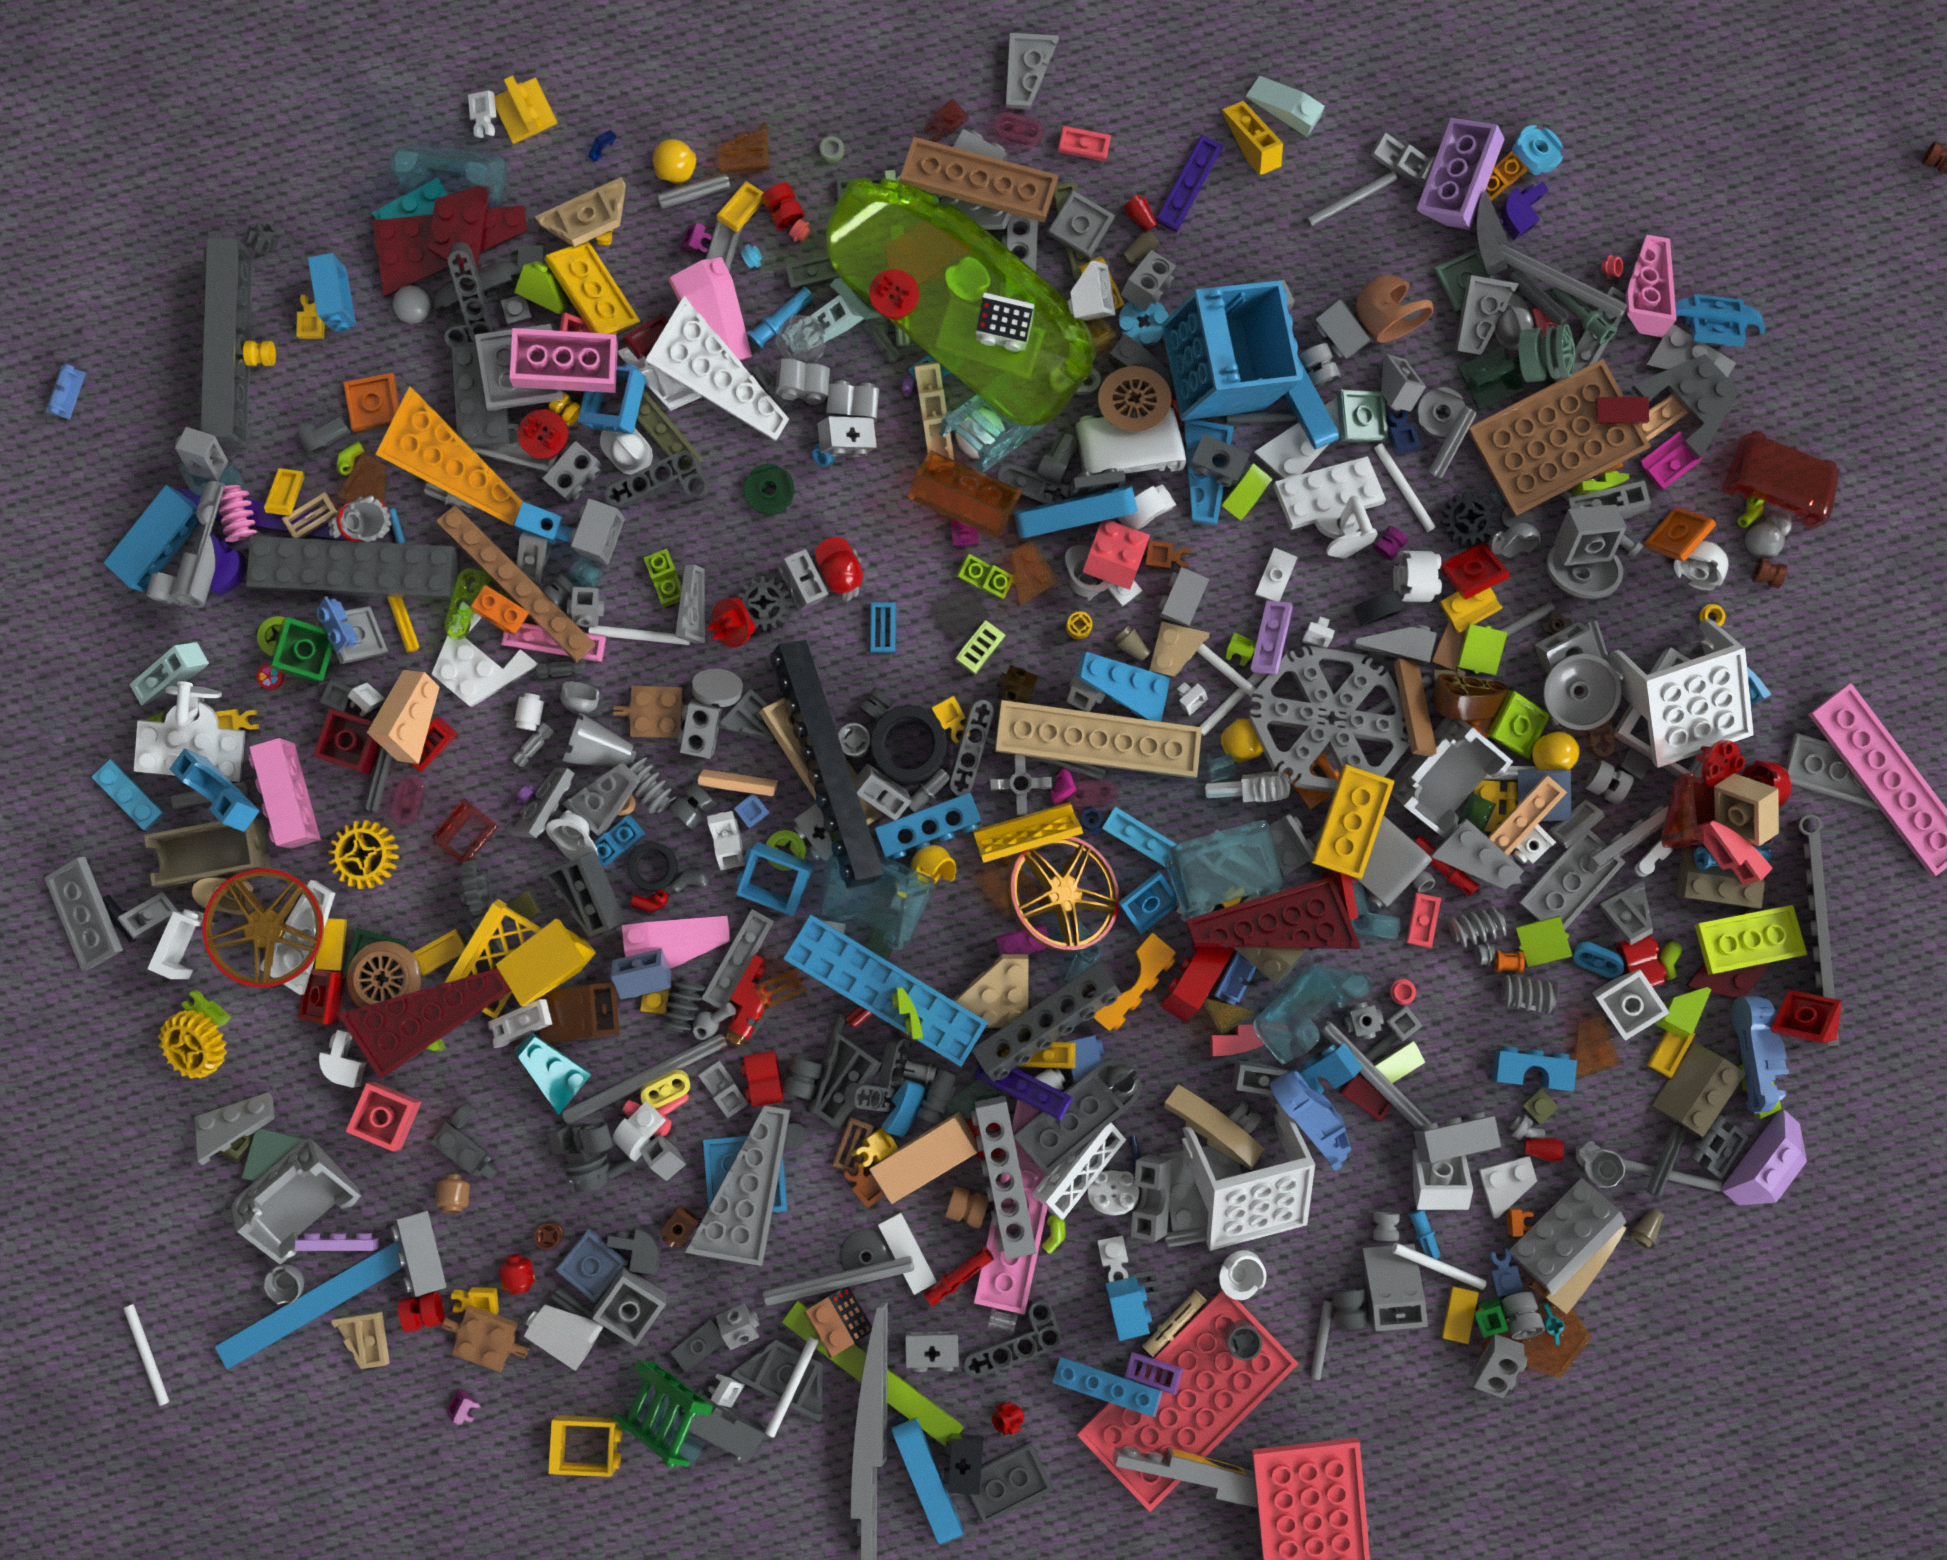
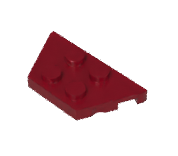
(459, 219)
(1729, 983)

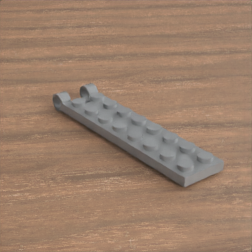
(1817, 902)

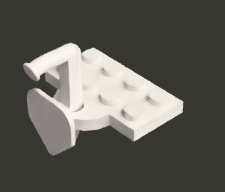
(1335, 503)
(162, 742)

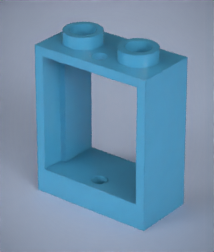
(332, 292)
(625, 422)
(766, 897)

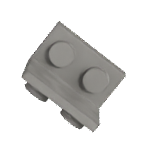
(1290, 844)

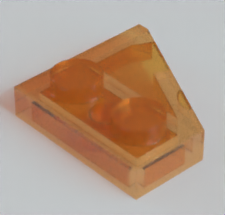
(746, 152)
(365, 480)
(1031, 572)
(1594, 1047)

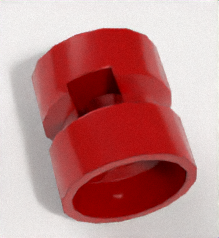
(782, 203)
(419, 1312)

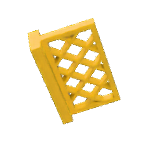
(1027, 832)
(480, 941)

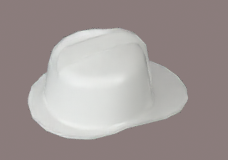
(626, 450)
(571, 835)

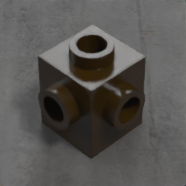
(1016, 685)

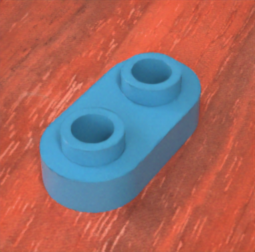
(1598, 959)

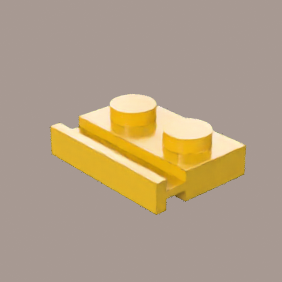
(1471, 610)

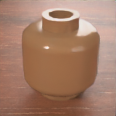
(452, 1194)

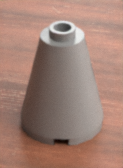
(597, 746)

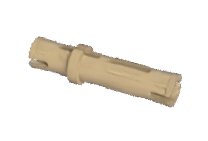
(1174, 1323)

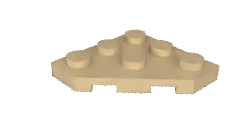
(1000, 992)

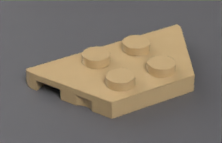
(586, 214)

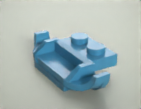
(1718, 319)

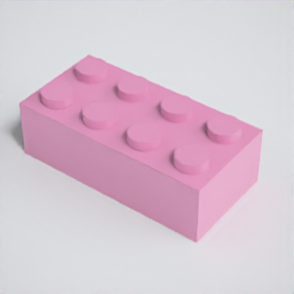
(563, 360)
(284, 793)

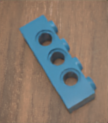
(963, 805)
(1107, 1387)

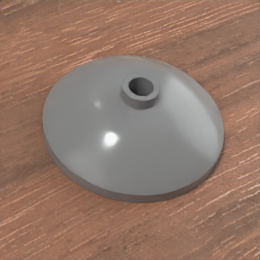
(1585, 580)
(1598, 696)

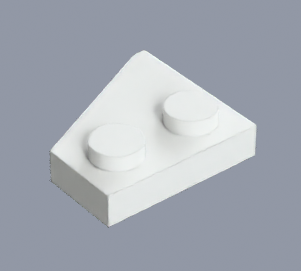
(1507, 1183)

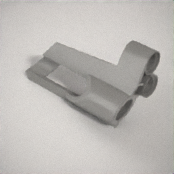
(197, 567)

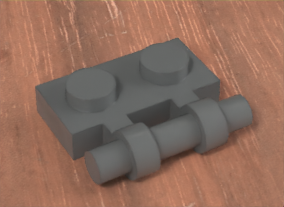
(1723, 1150)

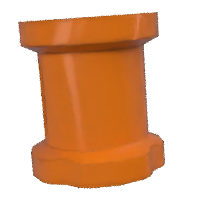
(1508, 962)

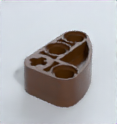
(1468, 697)

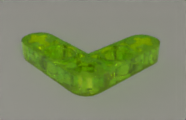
(451, 620)

